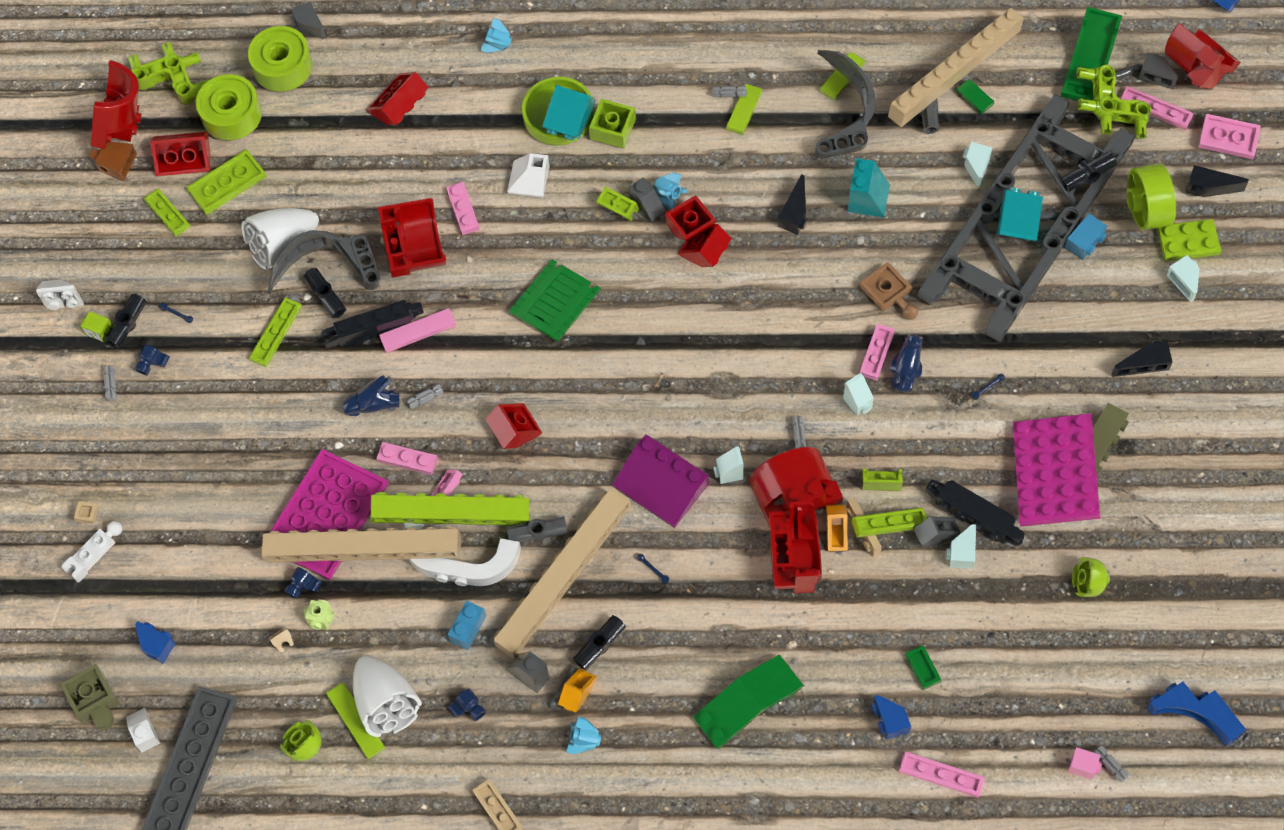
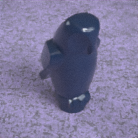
(907, 364)
(372, 398)

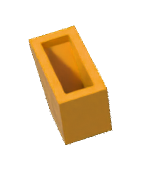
(836, 528)
(576, 690)

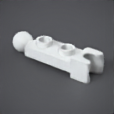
(92, 551)

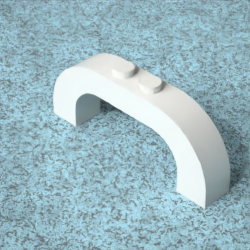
(467, 573)

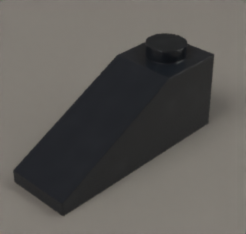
(1209, 182)
(794, 212)
(1151, 358)

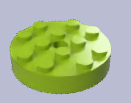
(536, 106)

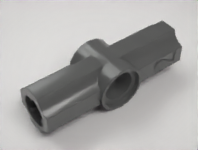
(930, 118)
(549, 527)

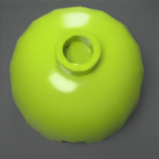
(1090, 577)
(302, 741)

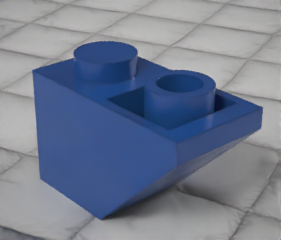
(154, 643)
(891, 716)

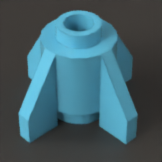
(497, 38)
(668, 189)
(583, 736)

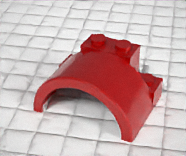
(1199, 56)
(119, 111)
(413, 242)
(794, 477)

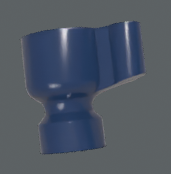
(148, 357)
(302, 580)
(467, 702)

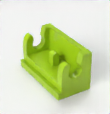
(617, 203)
(882, 480)

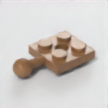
(886, 298)

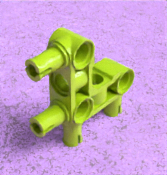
(168, 68)
(1109, 106)

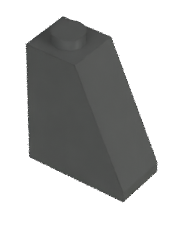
(529, 670)

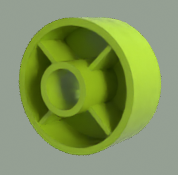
(280, 58)
(228, 107)
(1151, 196)

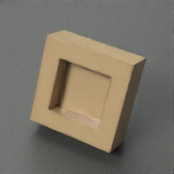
(86, 512)
(280, 637)

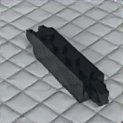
(371, 324)
(975, 510)

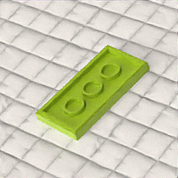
(226, 182)

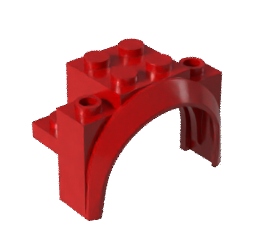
(795, 547)

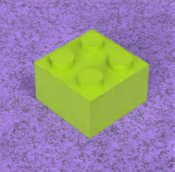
(612, 123)

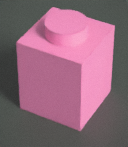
(1085, 763)

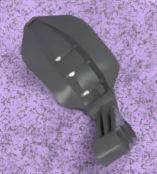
(860, 81)
(315, 240)

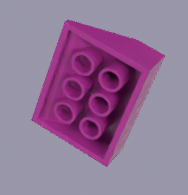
(661, 481)

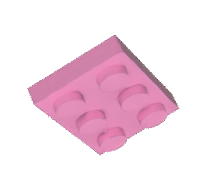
(1229, 136)

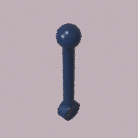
(164, 307)
(975, 395)
(664, 578)

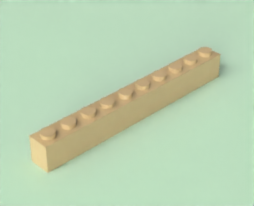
(955, 67)
(361, 545)
(562, 573)

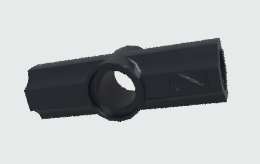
(1088, 171)
(320, 285)
(121, 329)
(608, 634)

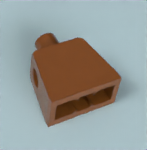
(114, 159)

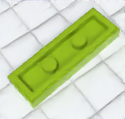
(837, 82)
(744, 110)
(167, 212)

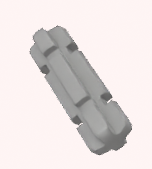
(729, 91)
(109, 382)
(425, 396)
(798, 429)
(1111, 764)

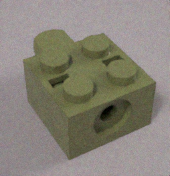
(93, 697)

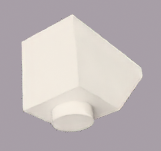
(142, 730)

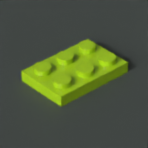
(1190, 239)

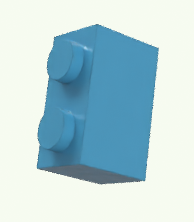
(1086, 236)
(467, 625)

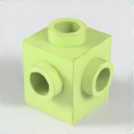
(323, 618)

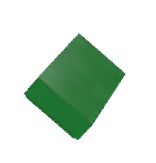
(975, 96)
(923, 667)

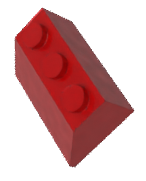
(398, 98)
(181, 153)

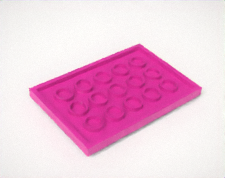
(1056, 470)
(330, 498)

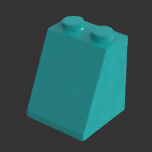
(568, 113)
(868, 189)
(1020, 214)

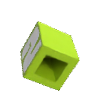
(96, 326)

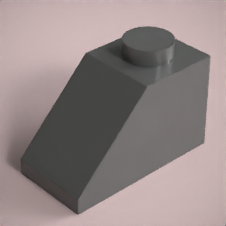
(307, 20)
(1158, 71)
(647, 199)
(936, 530)

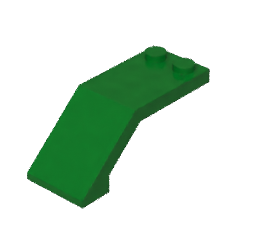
(1091, 51)
(747, 700)

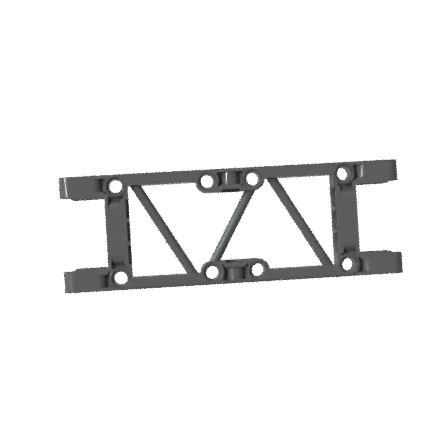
(984, 284)

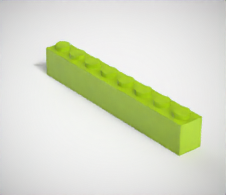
(449, 509)

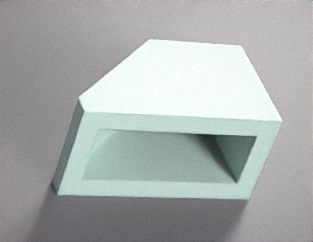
(976, 161)
(1185, 276)
(858, 395)
(729, 466)
(963, 549)

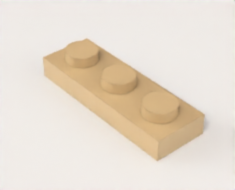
(870, 542)
(496, 807)

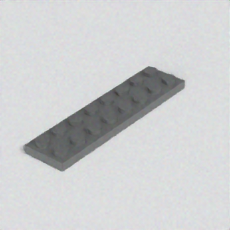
(190, 761)

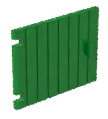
(556, 299)

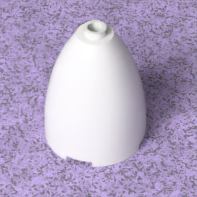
(273, 230)
(379, 693)

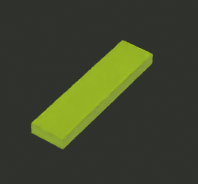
(275, 332)
(888, 522)
(346, 707)

